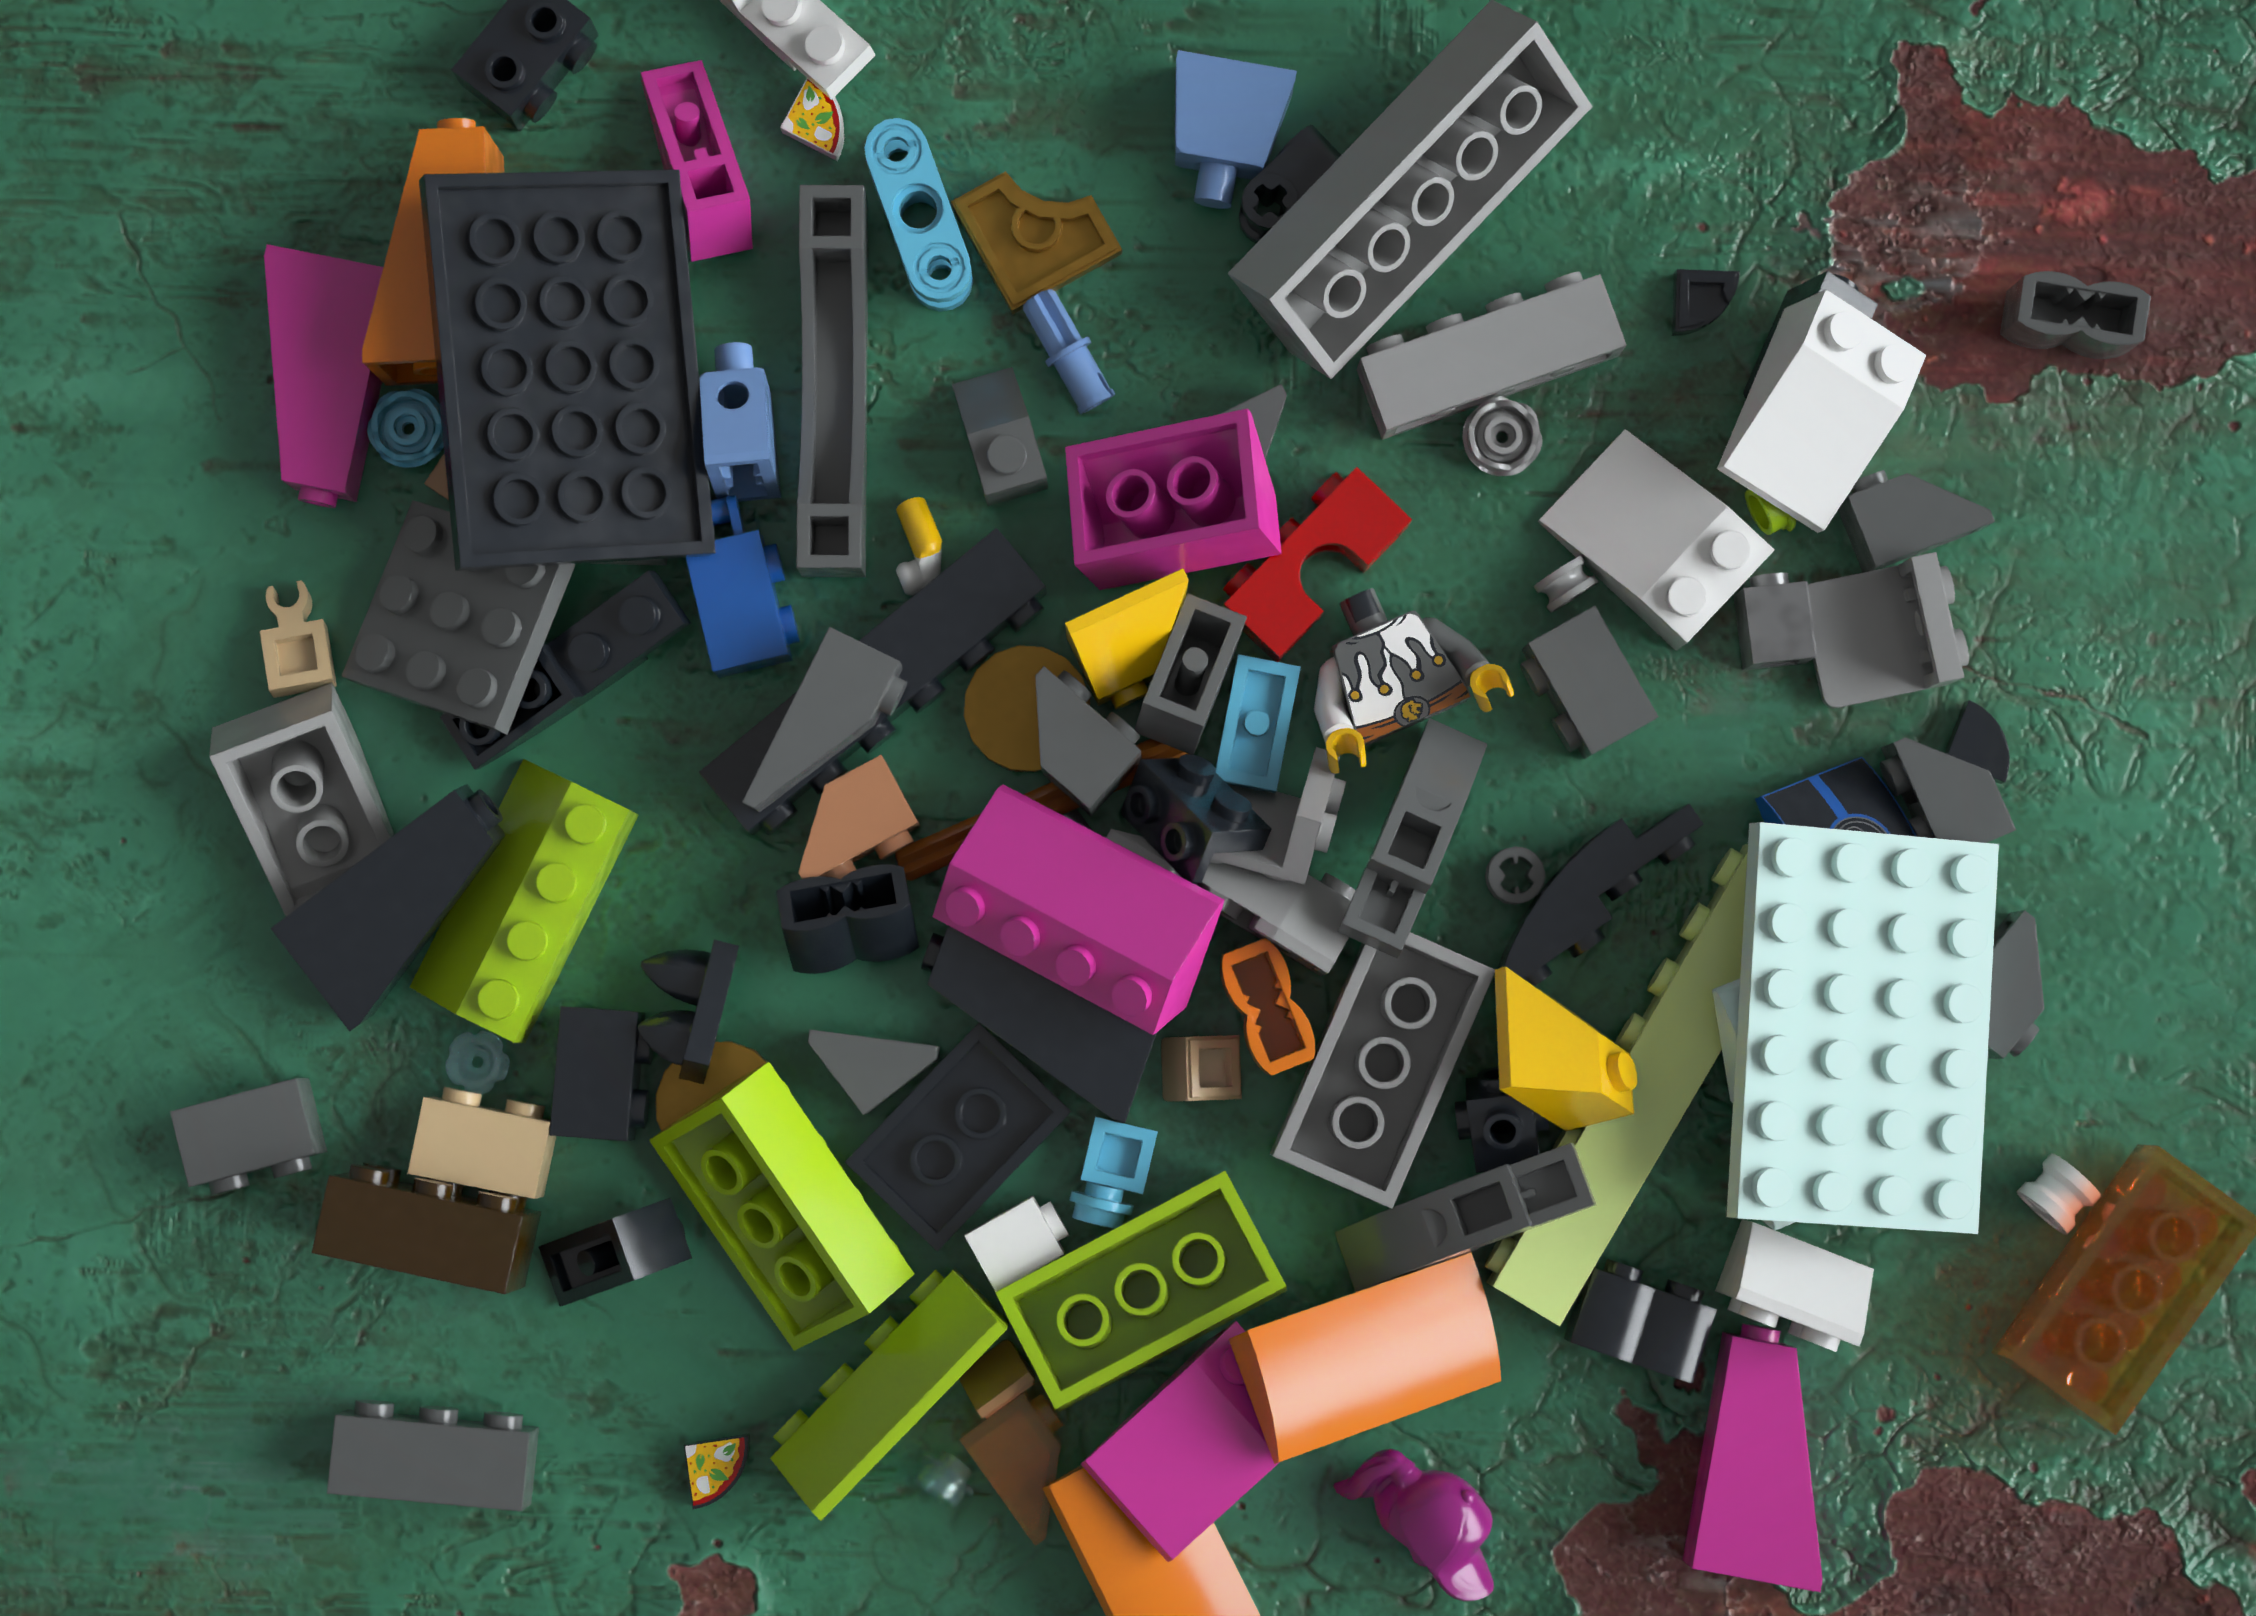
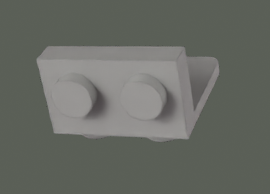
(1886, 632)
(1296, 824)

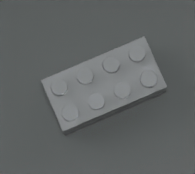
(1382, 1066)

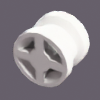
(2059, 1193)

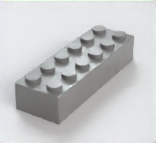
(1411, 188)

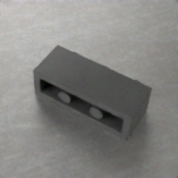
(433, 1456)

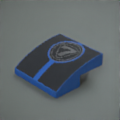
(1838, 798)

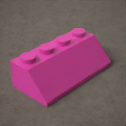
(1079, 910)

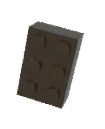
(427, 1228)

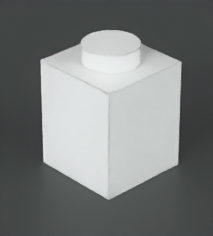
(1017, 1241)

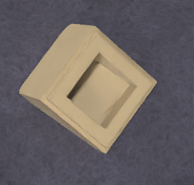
(1201, 1068)

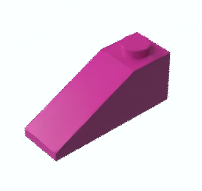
(697, 143)

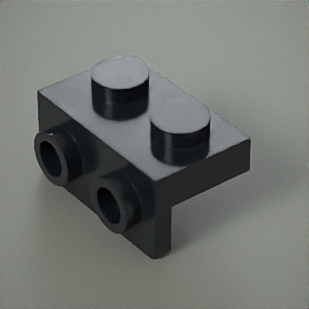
(1191, 814)

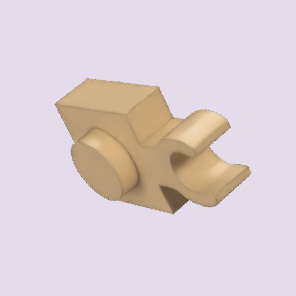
(297, 650)

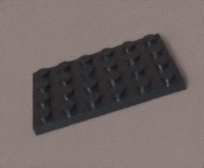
(566, 367)

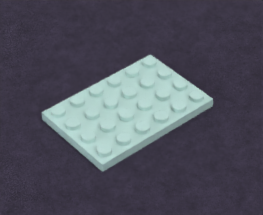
(1862, 1029)

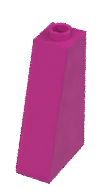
(320, 385)
(1754, 1472)

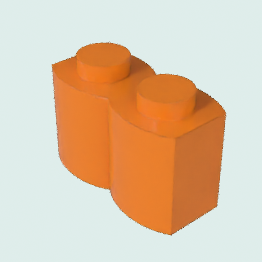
(1273, 1023)

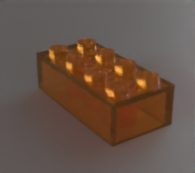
(2127, 1287)

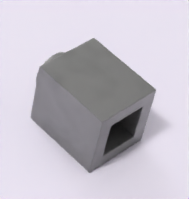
(1774, 622)

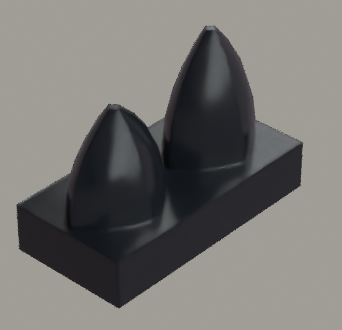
(699, 980)

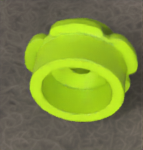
(1767, 516)

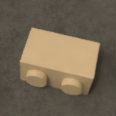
(483, 1145)

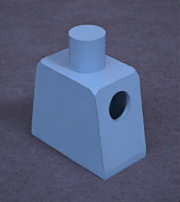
(1226, 120)
(739, 426)

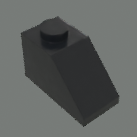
(615, 1252)

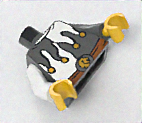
(1395, 677)

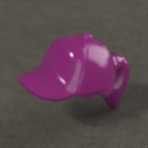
(1431, 1515)

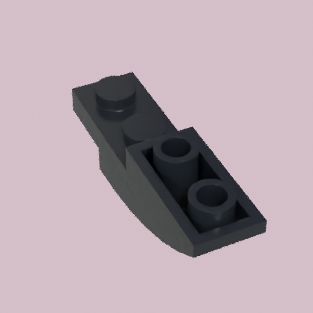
(581, 665)
(1568, 906)

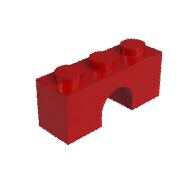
(1349, 520)

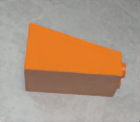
(400, 326)

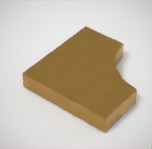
(1033, 241)

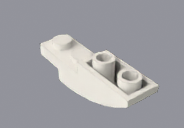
(807, 39)

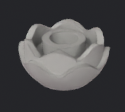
(1514, 420)

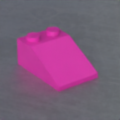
(1185, 1450)

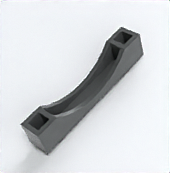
(833, 381)

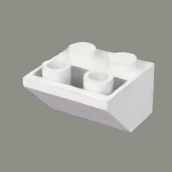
(1794, 1280)

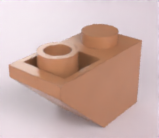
(856, 817)

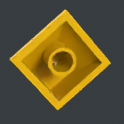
(1126, 638)
(1558, 1059)

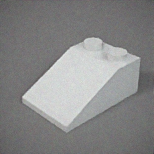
(1819, 407)
(1656, 538)

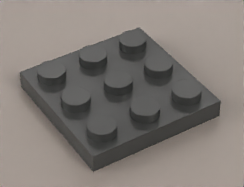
(452, 635)

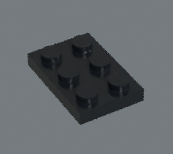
(958, 1136)

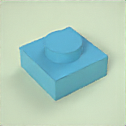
(1119, 1155)

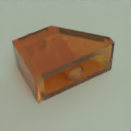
(1019, 1457)

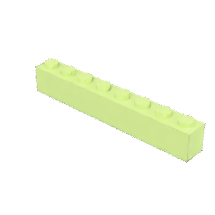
(1672, 1056)

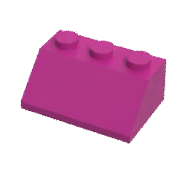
(1171, 500)

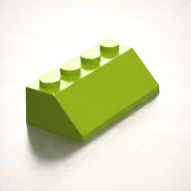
(526, 904)
(782, 1207)
(888, 1391)

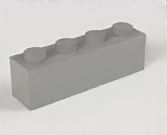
(1491, 354)

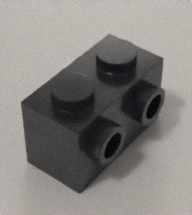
(526, 57)

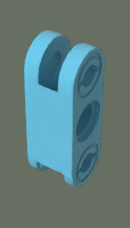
(913, 182)

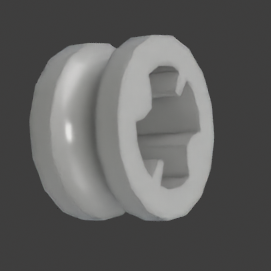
(1565, 584)

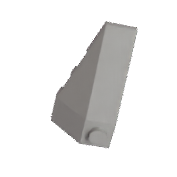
(1291, 915)

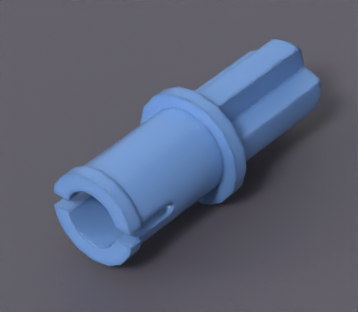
(1067, 351)

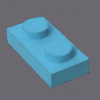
(1257, 723)

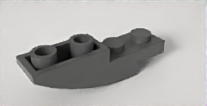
(1413, 838)
(1465, 1217)

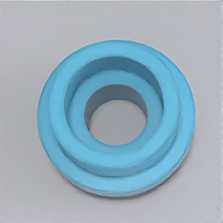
(1100, 1205)

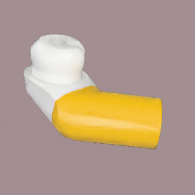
(924, 543)

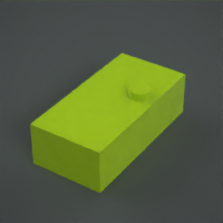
(1141, 1291)

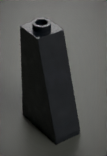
(383, 910)
(1047, 1023)

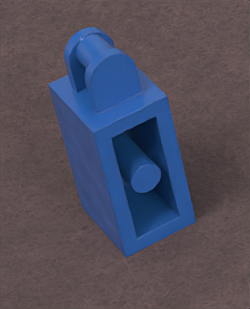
(739, 598)

